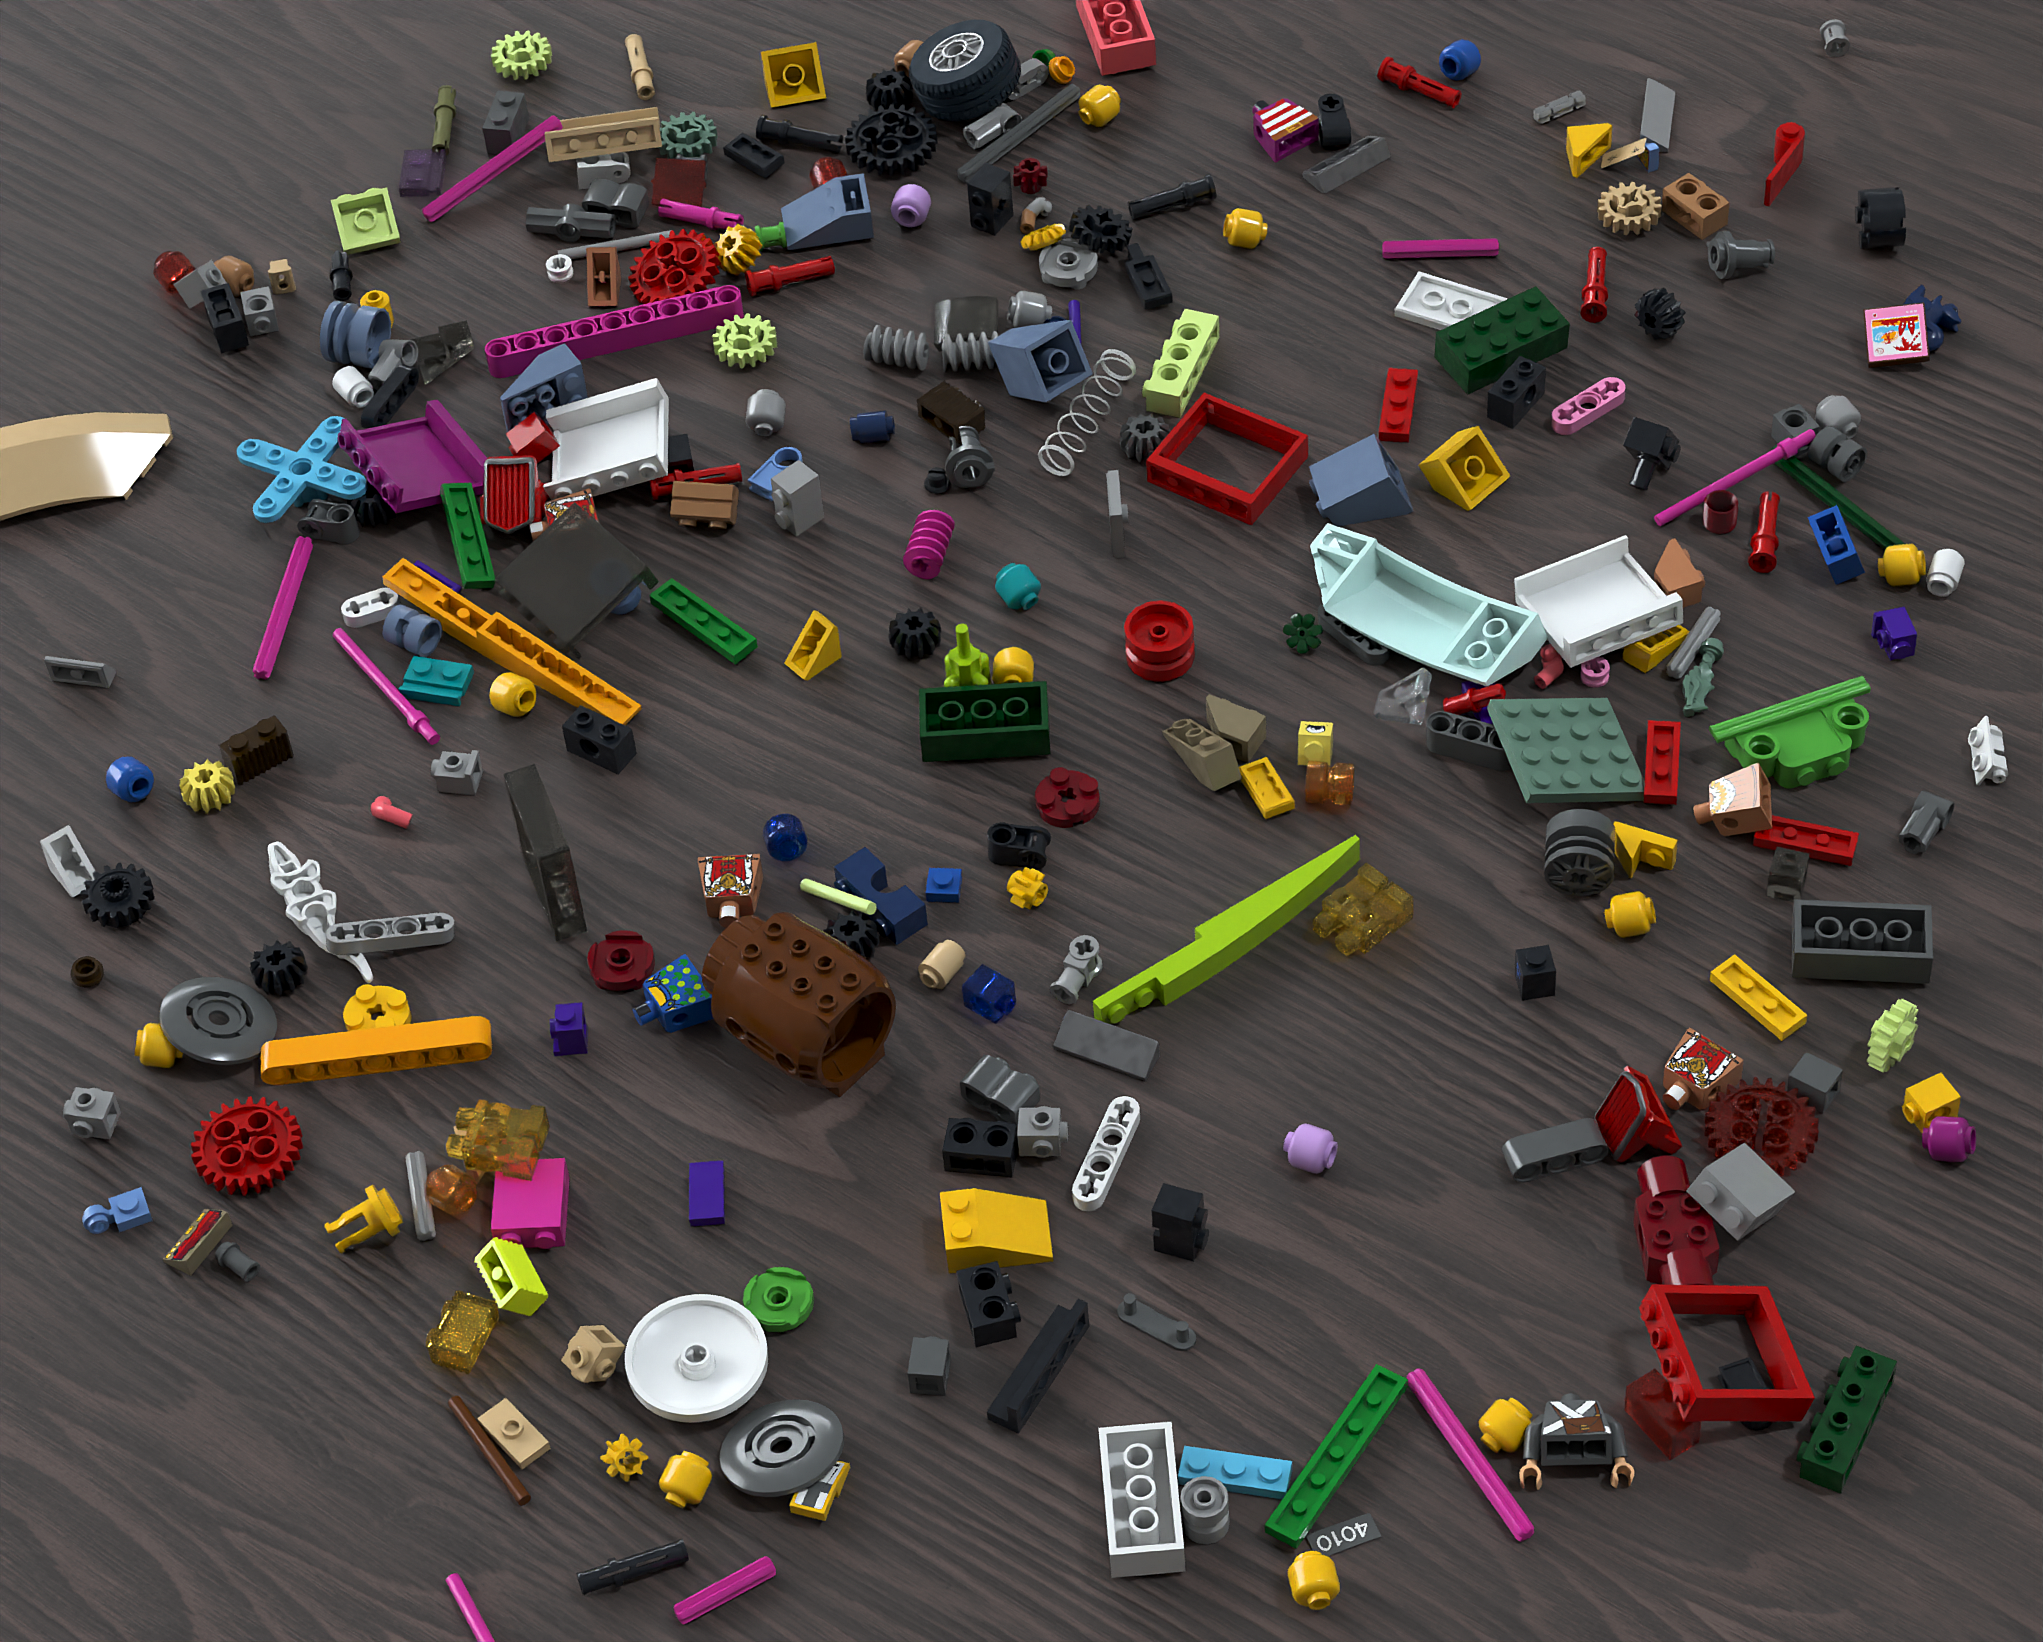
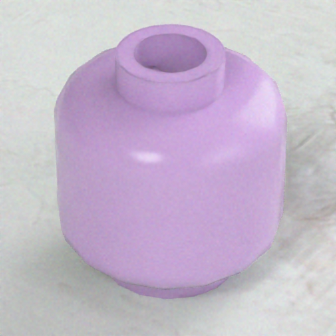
(910, 205)
(1310, 1148)

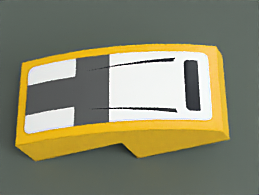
(817, 1499)

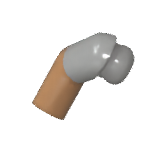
(1029, 214)

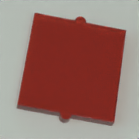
(679, 181)

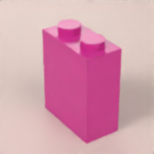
(532, 1210)

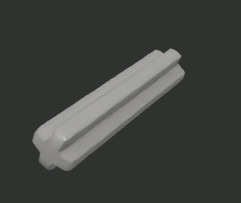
(1692, 642)
(421, 1206)

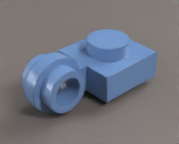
(126, 1210)

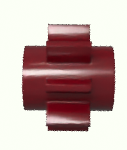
(1030, 176)

